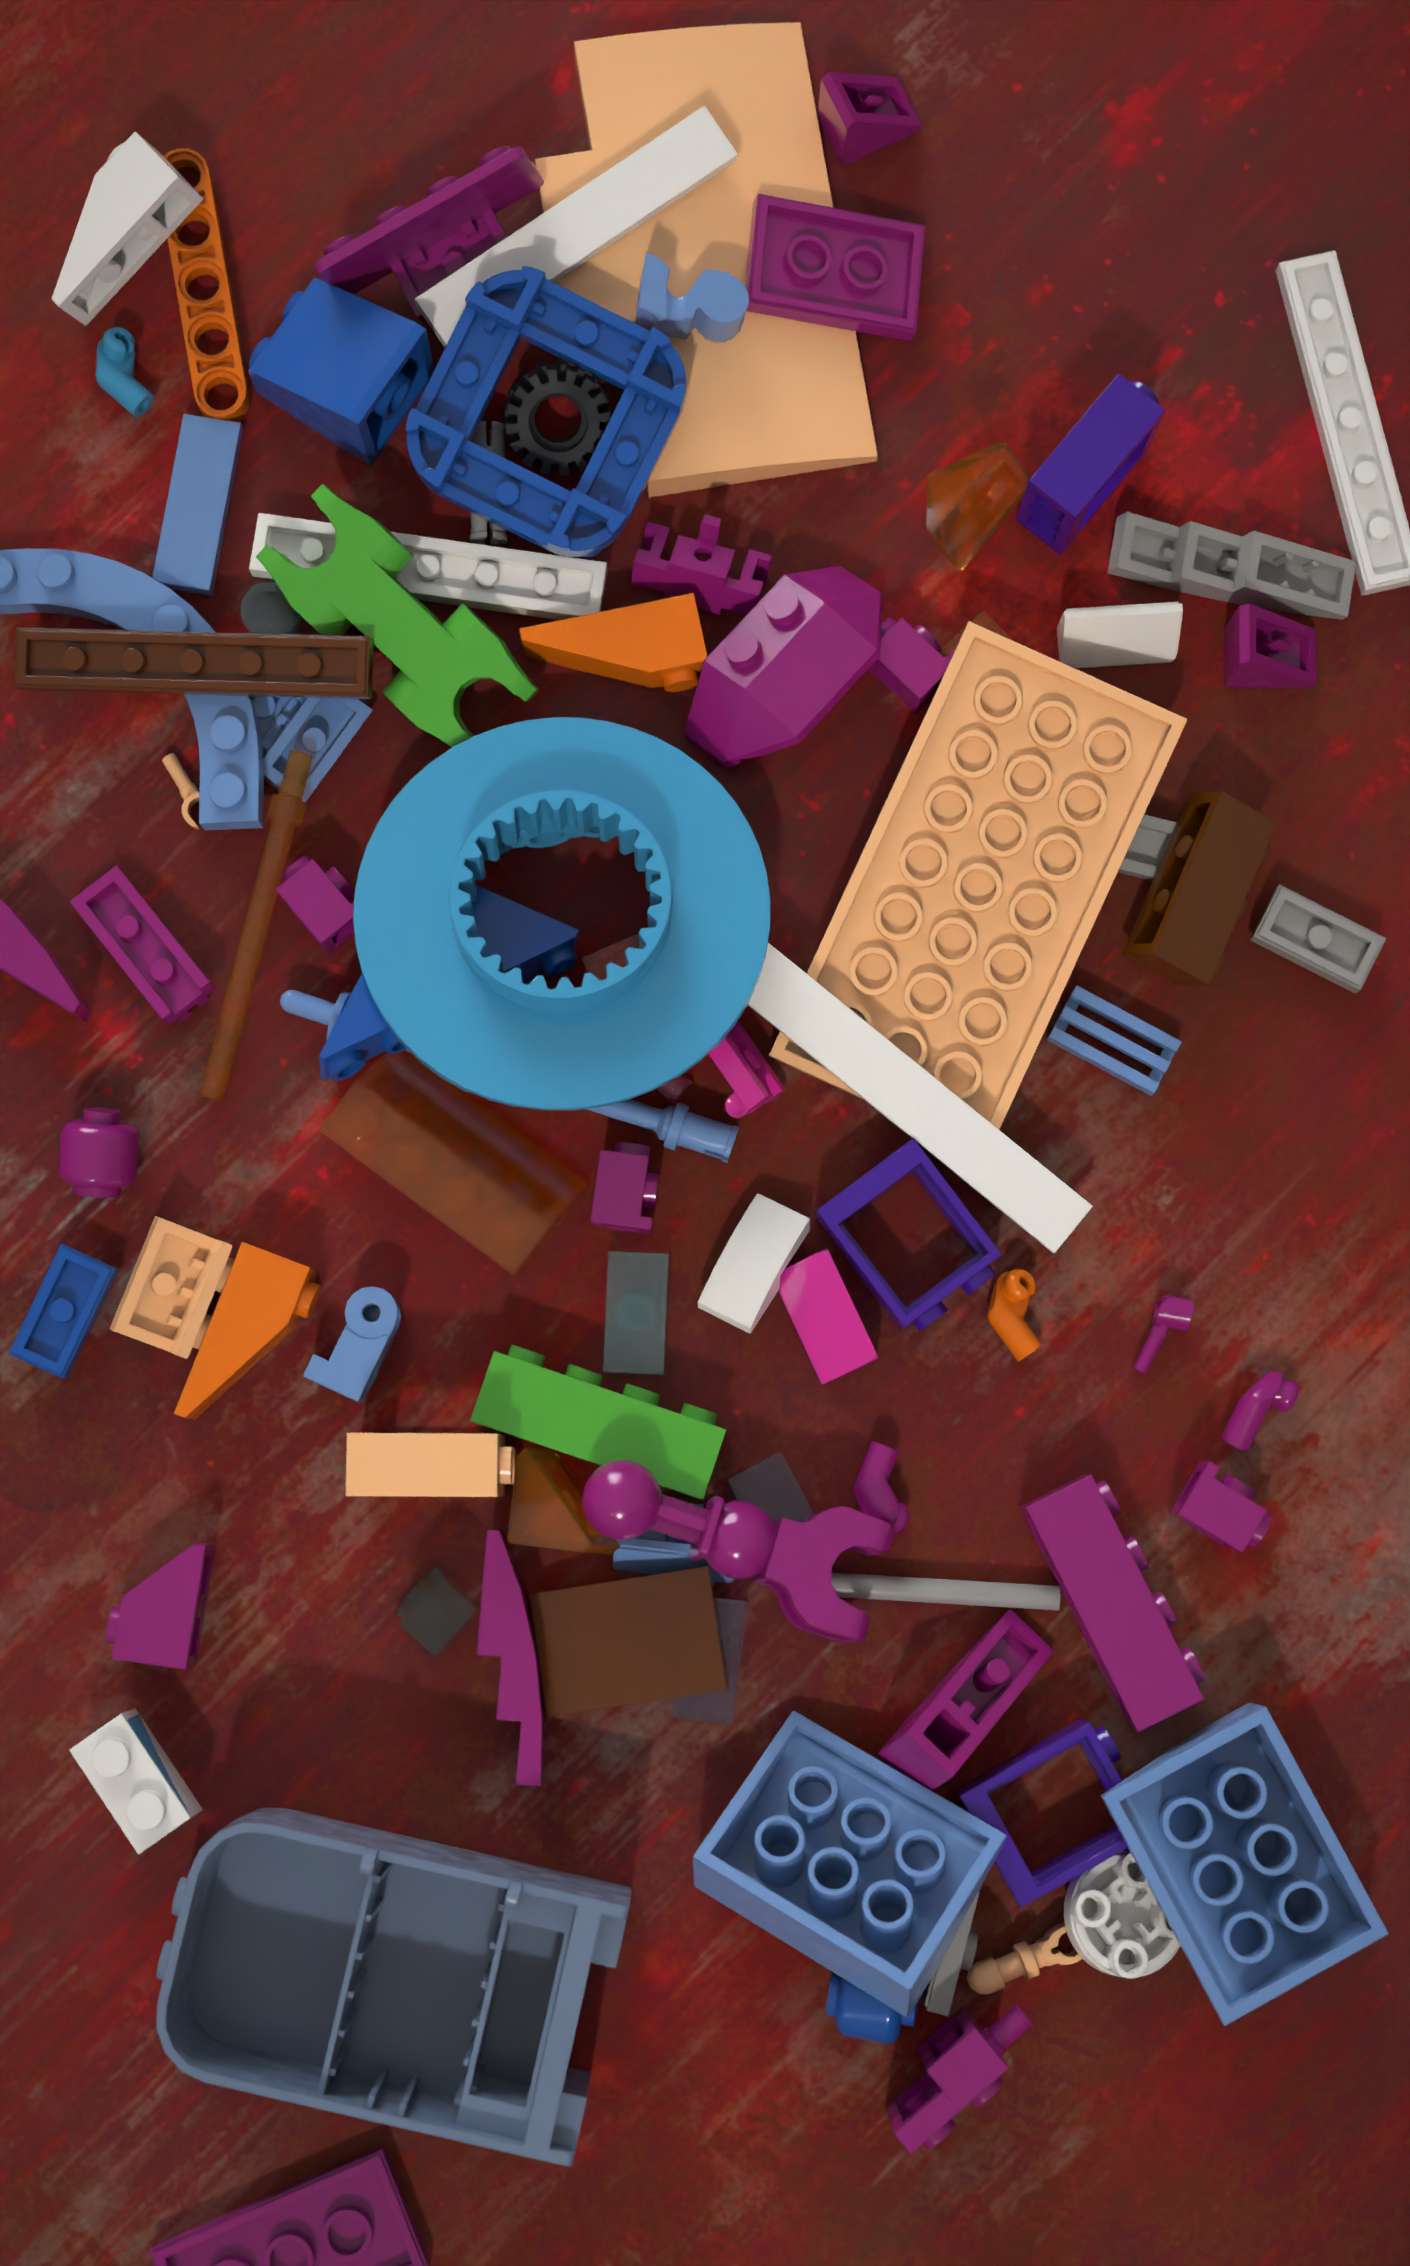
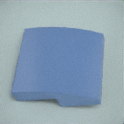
(309, 726)

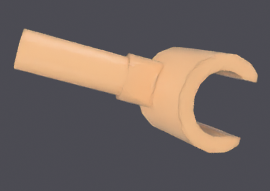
(187, 789)

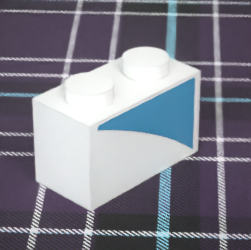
(135, 1780)

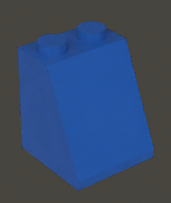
(343, 367)

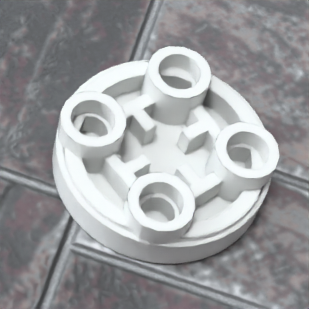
(1118, 1920)

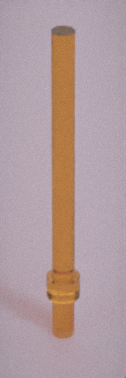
(286, 813)

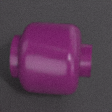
(98, 1153)

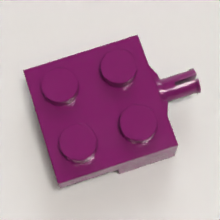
(961, 2068)

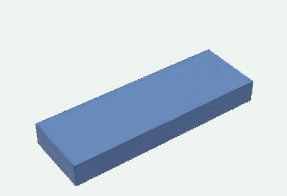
(198, 504)

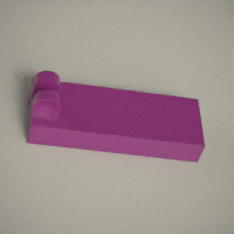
(143, 946)

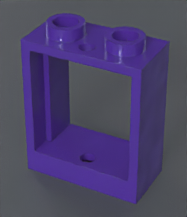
(1090, 463)
(871, 1186)
(1022, 1883)

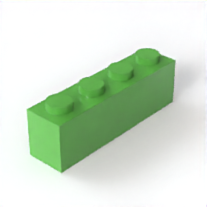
(597, 1423)

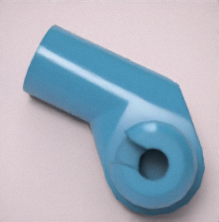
(116, 371)

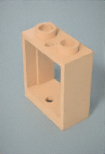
(428, 1464)

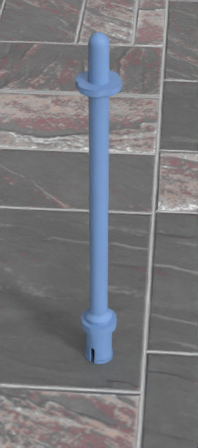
(671, 1124)

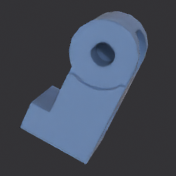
(356, 1360)

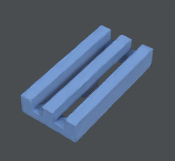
(1124, 1020)

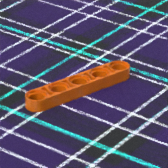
(212, 313)

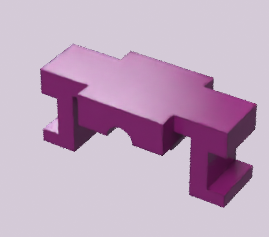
(705, 579)

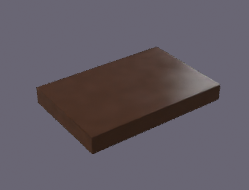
(629, 1641)

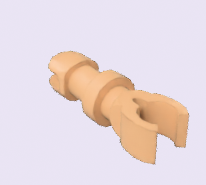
(1025, 1960)

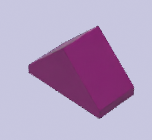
(864, 113)
(1268, 651)

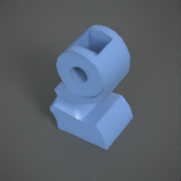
(711, 306)

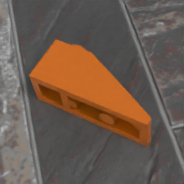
(635, 644)
(252, 1316)

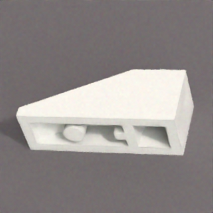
(125, 219)

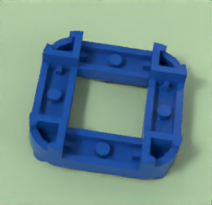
(586, 335)

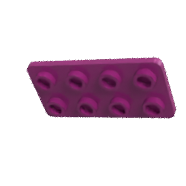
(436, 233)

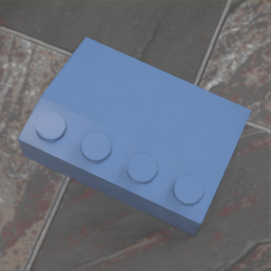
(847, 1862)
(1243, 1862)

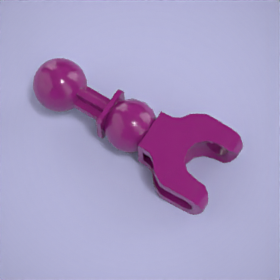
(743, 1542)

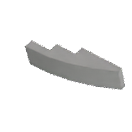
(1232, 566)

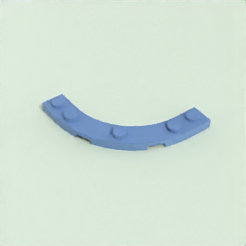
(131, 600)

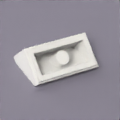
(1119, 635)

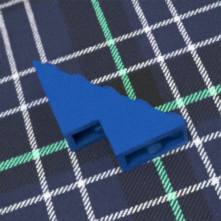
(510, 930)

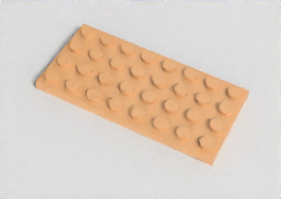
(990, 865)

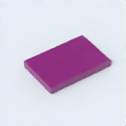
(834, 267)

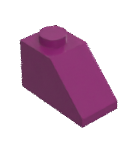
(164, 1613)

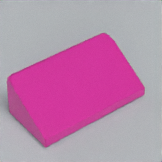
(825, 1317)

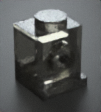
(436, 1611)

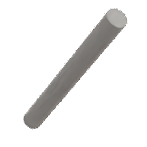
(946, 1591)

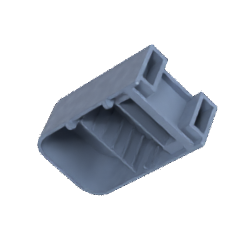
(387, 1979)

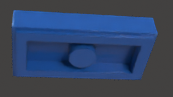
(64, 1311)

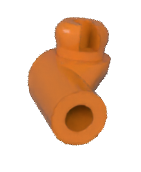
(1008, 1309)

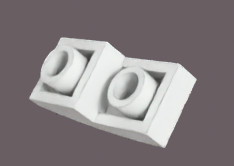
(753, 1262)

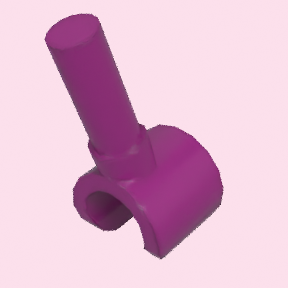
(1171, 1313)

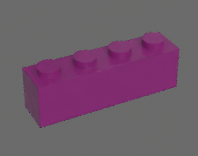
(1112, 1601)

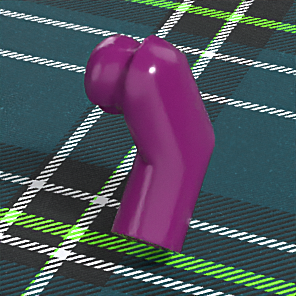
(1254, 1405)
(873, 1489)

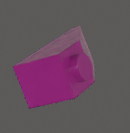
(966, 1703)

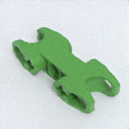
(362, 590)

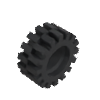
(539, 385)

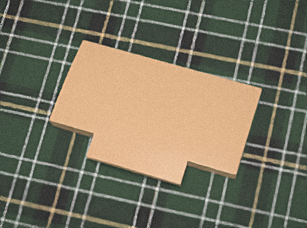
(782, 389)

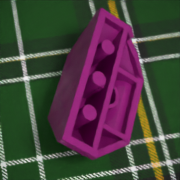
(785, 665)

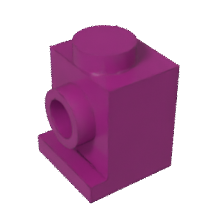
(910, 663)
(319, 901)
(624, 1189)
(1221, 1509)

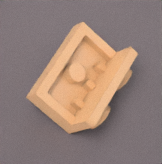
(173, 1288)

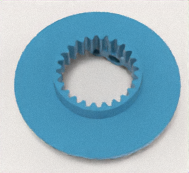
(537, 789)

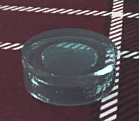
(268, 611)

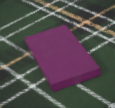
(330, 2219)

